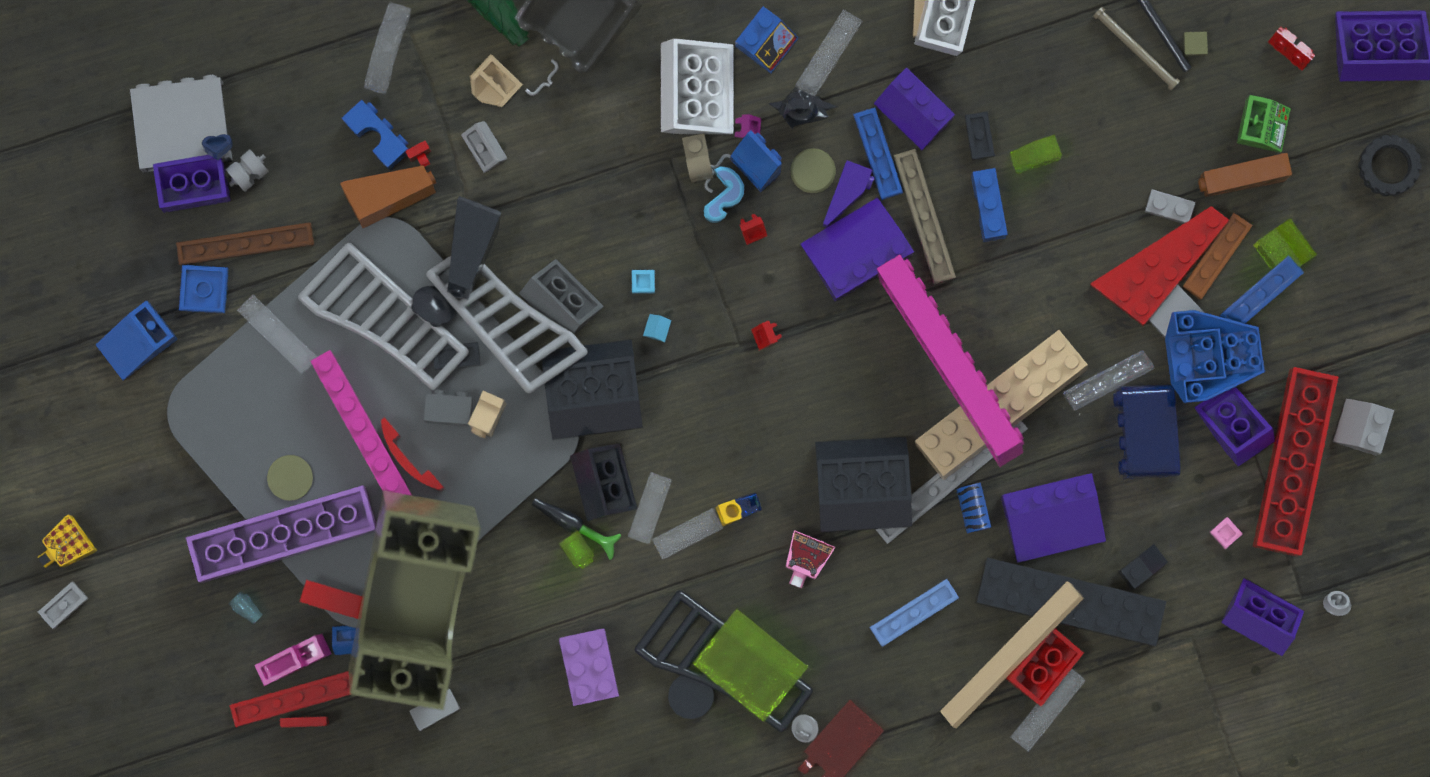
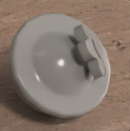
(1337, 603)
(805, 728)

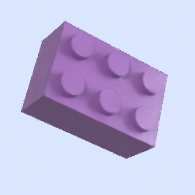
(589, 667)

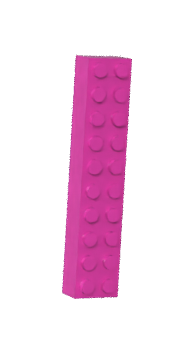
(950, 360)

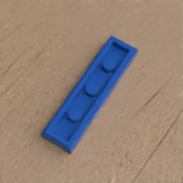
(878, 154)
(1263, 291)

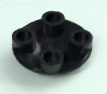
(432, 306)

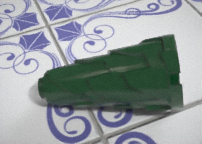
(501, 16)

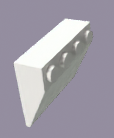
(696, 87)

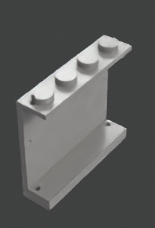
(176, 119)

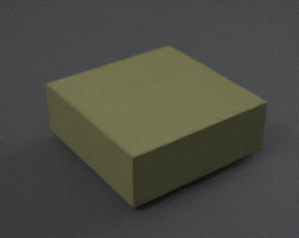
(1195, 43)

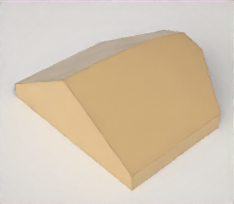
(493, 83)

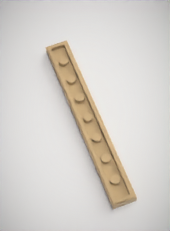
(1012, 654)

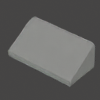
(484, 146)
(427, 716)

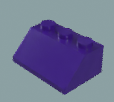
(914, 109)
(191, 183)
(1263, 617)

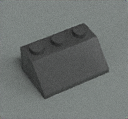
(561, 297)

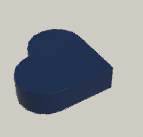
(217, 146)

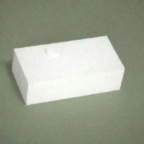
(944, 25)

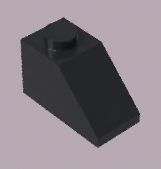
(1142, 567)

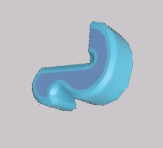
(728, 198)

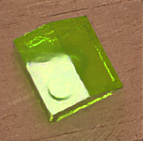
(1282, 242)

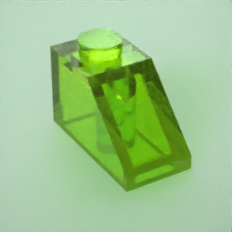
(1036, 154)
(577, 550)

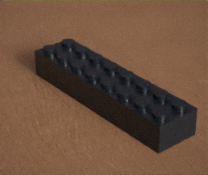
(1101, 610)

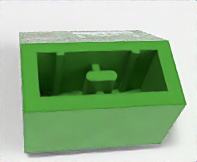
(1263, 124)

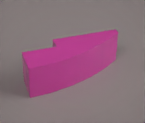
(293, 659)

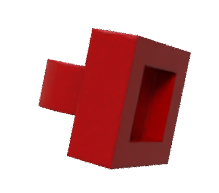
(419, 152)
(753, 229)
(765, 335)

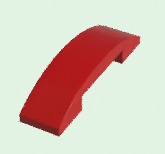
(391, 436)

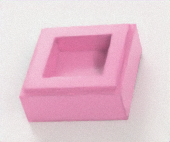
(1226, 533)

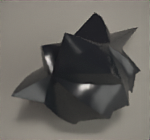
(802, 108)

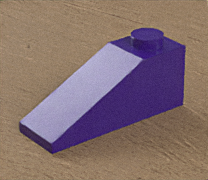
(849, 189)

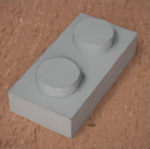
(1169, 206)
(63, 605)

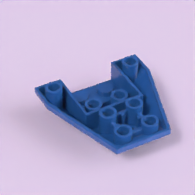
(1210, 354)

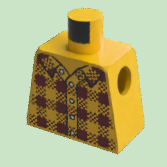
(66, 544)

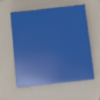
(203, 289)

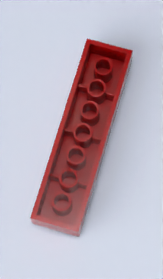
(1295, 461)

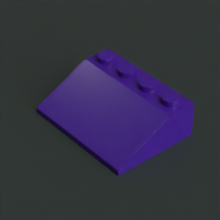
(1382, 45)
(854, 248)
(1054, 517)

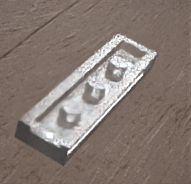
(829, 53)
(277, 333)
(1108, 380)
(1041, 717)

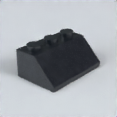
(603, 482)

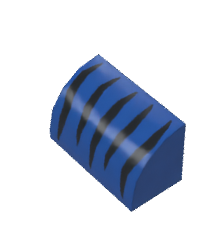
(973, 508)

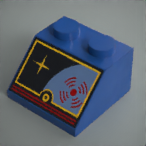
(766, 40)

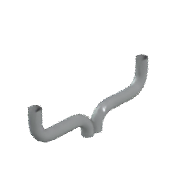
(545, 84)
(714, 167)

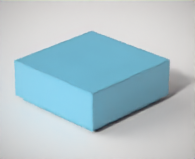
(643, 281)

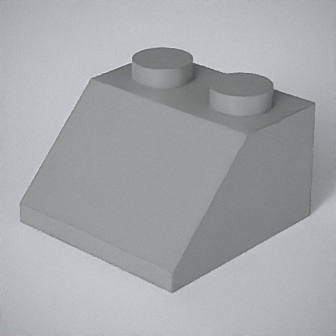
(1363, 426)

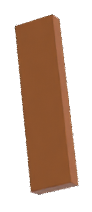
(1217, 256)

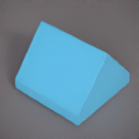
(657, 327)

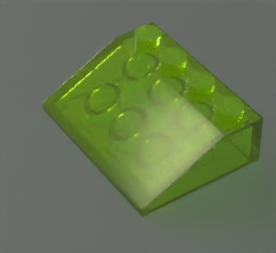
(750, 665)

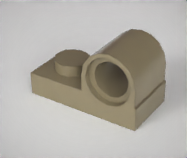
(697, 158)

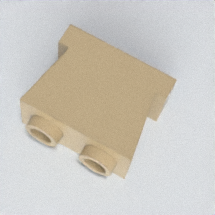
(486, 415)

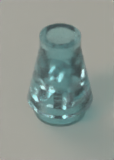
(245, 607)

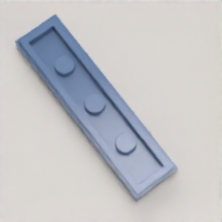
(914, 612)

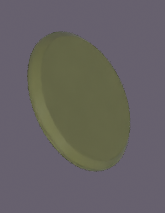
(813, 170)
(289, 477)

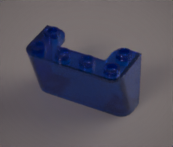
(1148, 431)

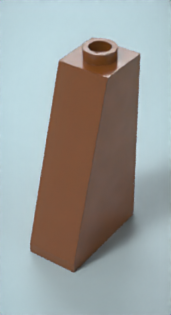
(1246, 175)
(387, 193)

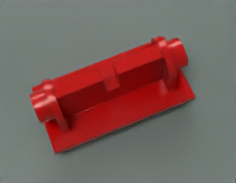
(1298, 54)

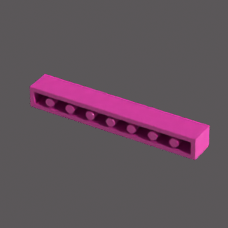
(359, 424)

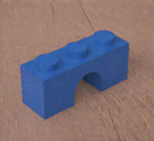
(364, 119)
(990, 205)

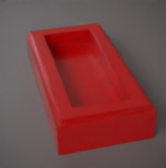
(304, 722)

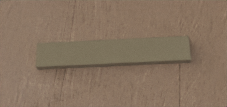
(924, 216)

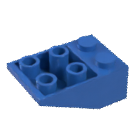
(756, 160)
(136, 340)

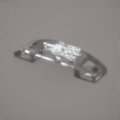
(386, 47)

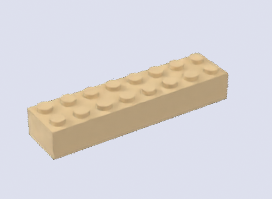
(1019, 391)

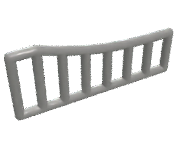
(526, 311)
(363, 330)

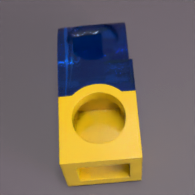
(738, 509)

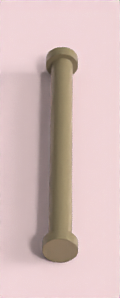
(1136, 48)

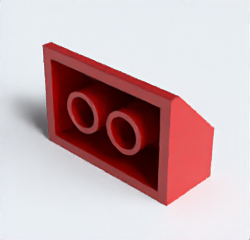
(1045, 667)

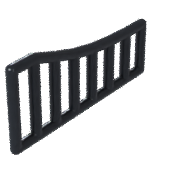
(682, 668)

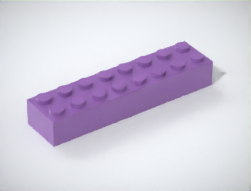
(281, 534)

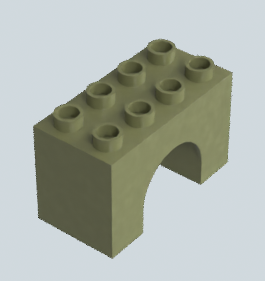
(412, 600)

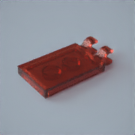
(842, 742)

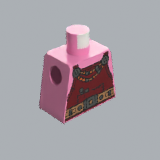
(806, 557)

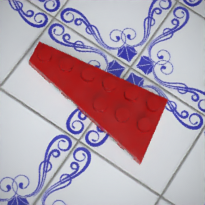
(1152, 274)

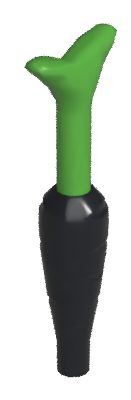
(574, 523)

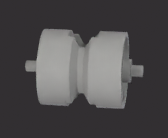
(247, 170)

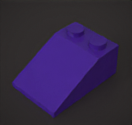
(1236, 425)

